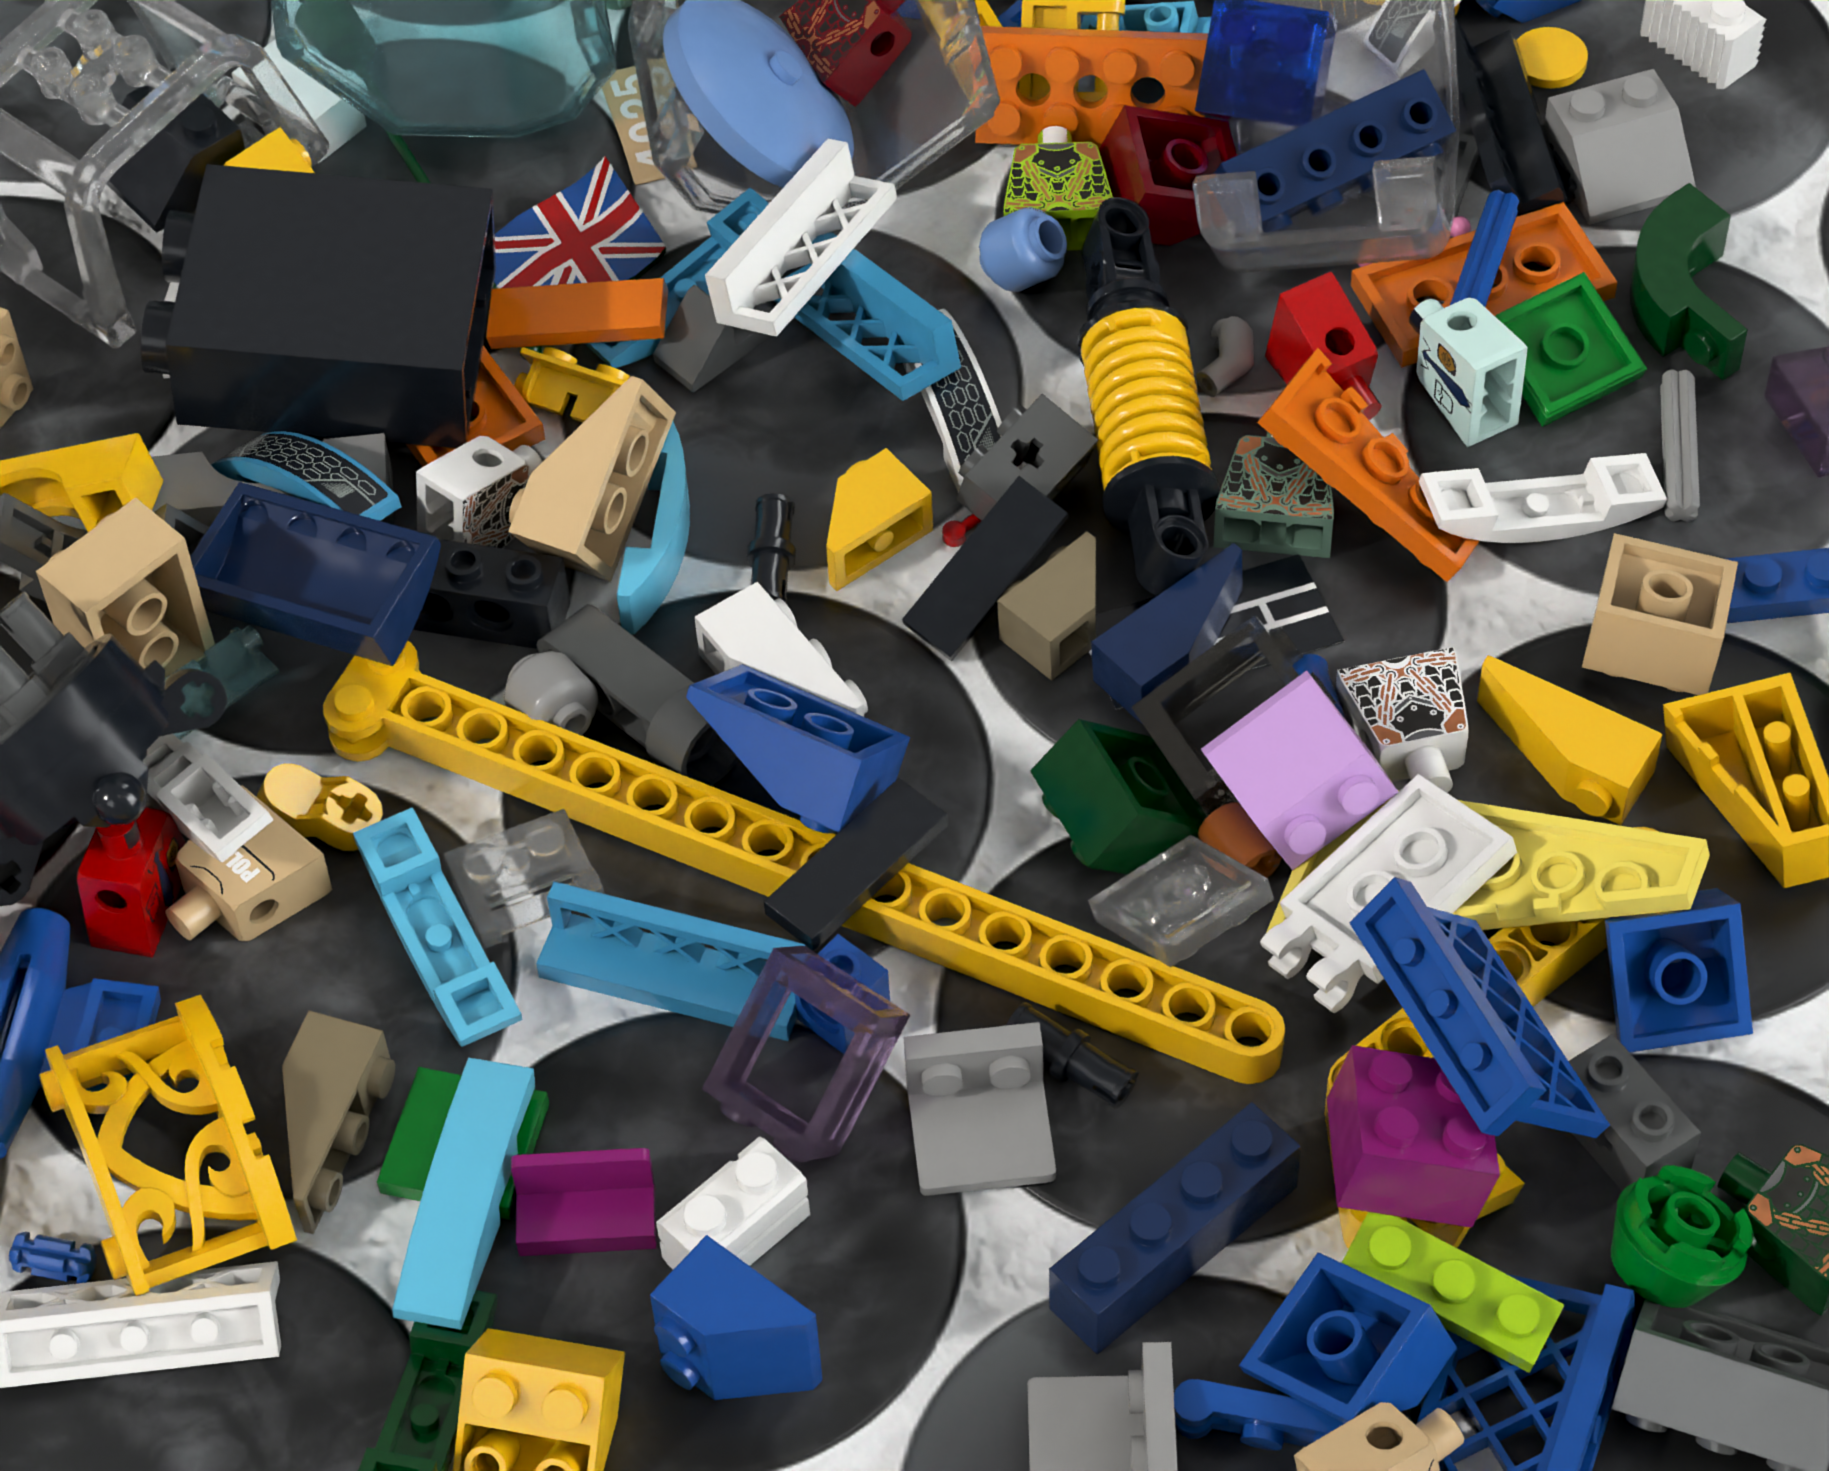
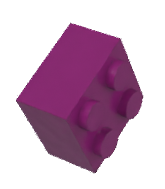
(1406, 1141)

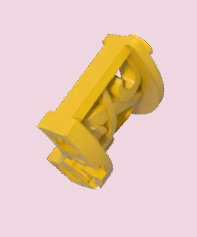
(246, 1190)

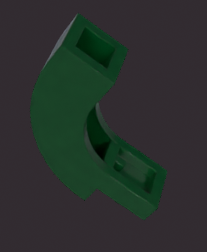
(1669, 309)

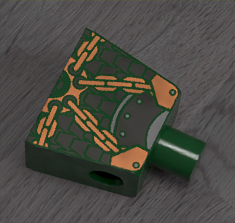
(1787, 1219)

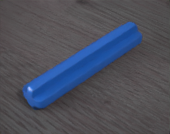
(1487, 247)

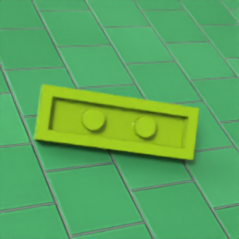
(1461, 1289)

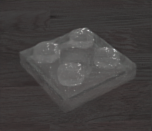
(1181, 900)

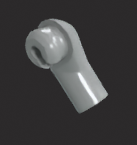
(1234, 358)

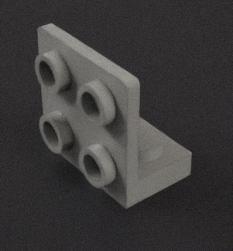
(979, 1109)
(1106, 1419)

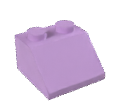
(1299, 770)

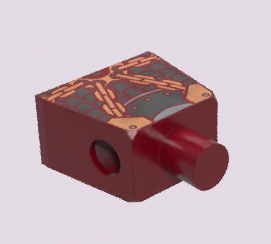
(848, 41)

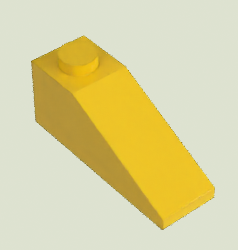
(1575, 744)

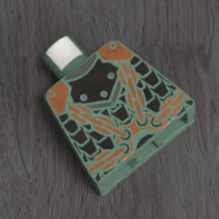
(1273, 502)

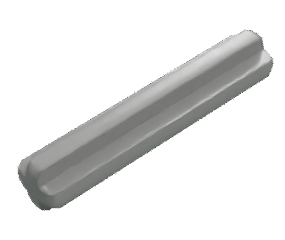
(1679, 445)

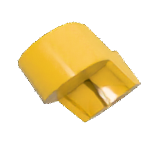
(320, 805)

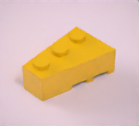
(1760, 770)

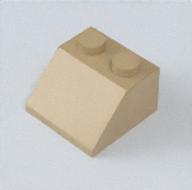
(1660, 615)

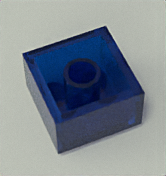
(1265, 64)

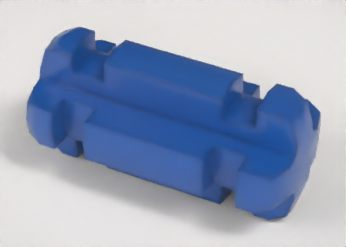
(53, 1257)

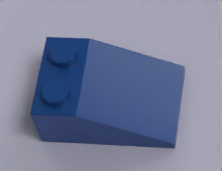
(800, 746)

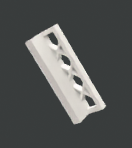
(783, 241)
(110, 1331)

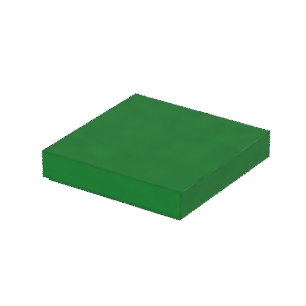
(1572, 349)
(420, 1129)

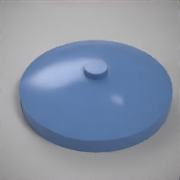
(752, 87)

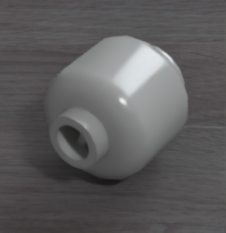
(552, 690)

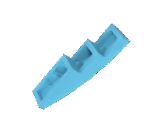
(463, 1194)

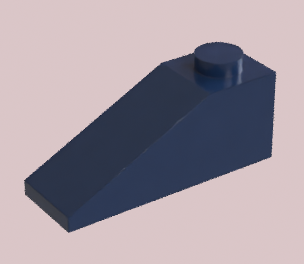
(1167, 630)

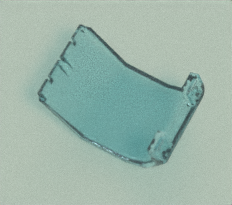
(453, 62)

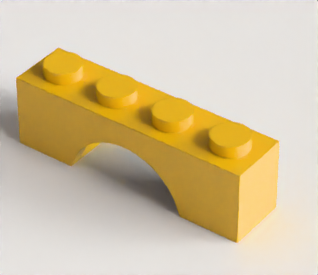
(84, 478)

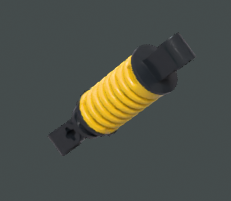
(1144, 401)

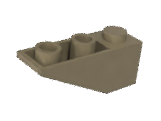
(329, 1091)

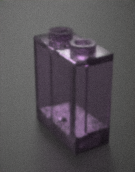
(843, 998)

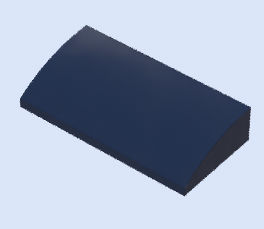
(315, 572)

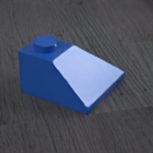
(1680, 974)

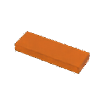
(577, 313)

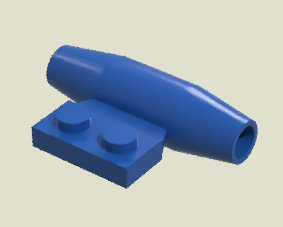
(43, 1013)

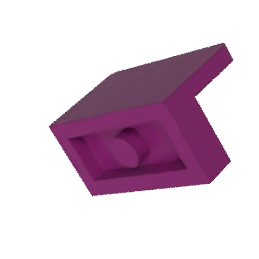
(584, 1201)

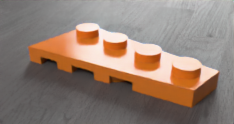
(1352, 456)

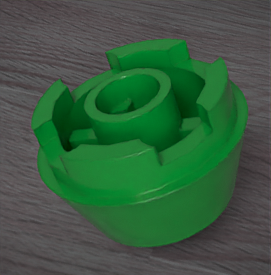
(1677, 1238)

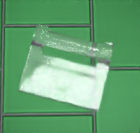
(515, 866)

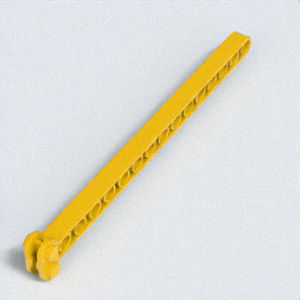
(383, 707)

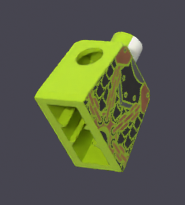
(1059, 179)

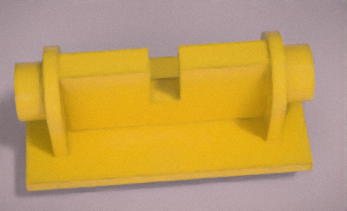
(557, 376)

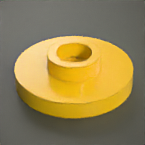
(1553, 57)

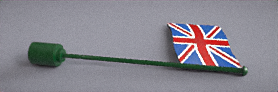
(574, 236)

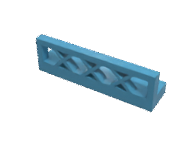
(882, 309)
(659, 968)

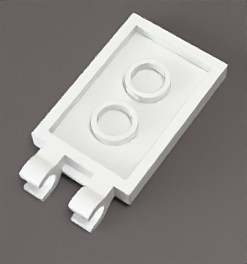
(1413, 837)

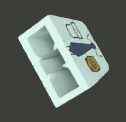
(1470, 367)

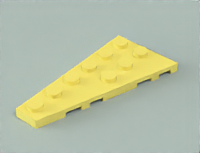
(1567, 871)

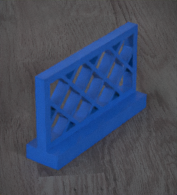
(1473, 1016)
(1580, 1407)

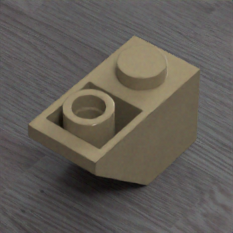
(1054, 609)

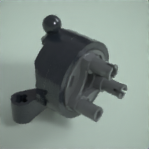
(79, 734)

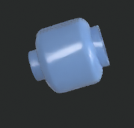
(1022, 249)

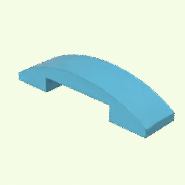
(651, 571)
(435, 929)

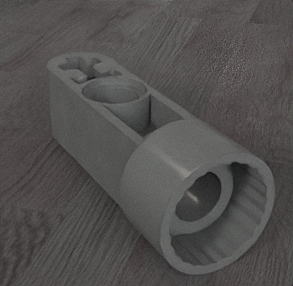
(642, 695)

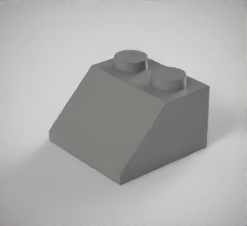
(1620, 144)

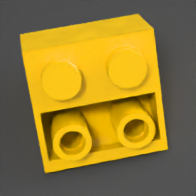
(536, 1404)

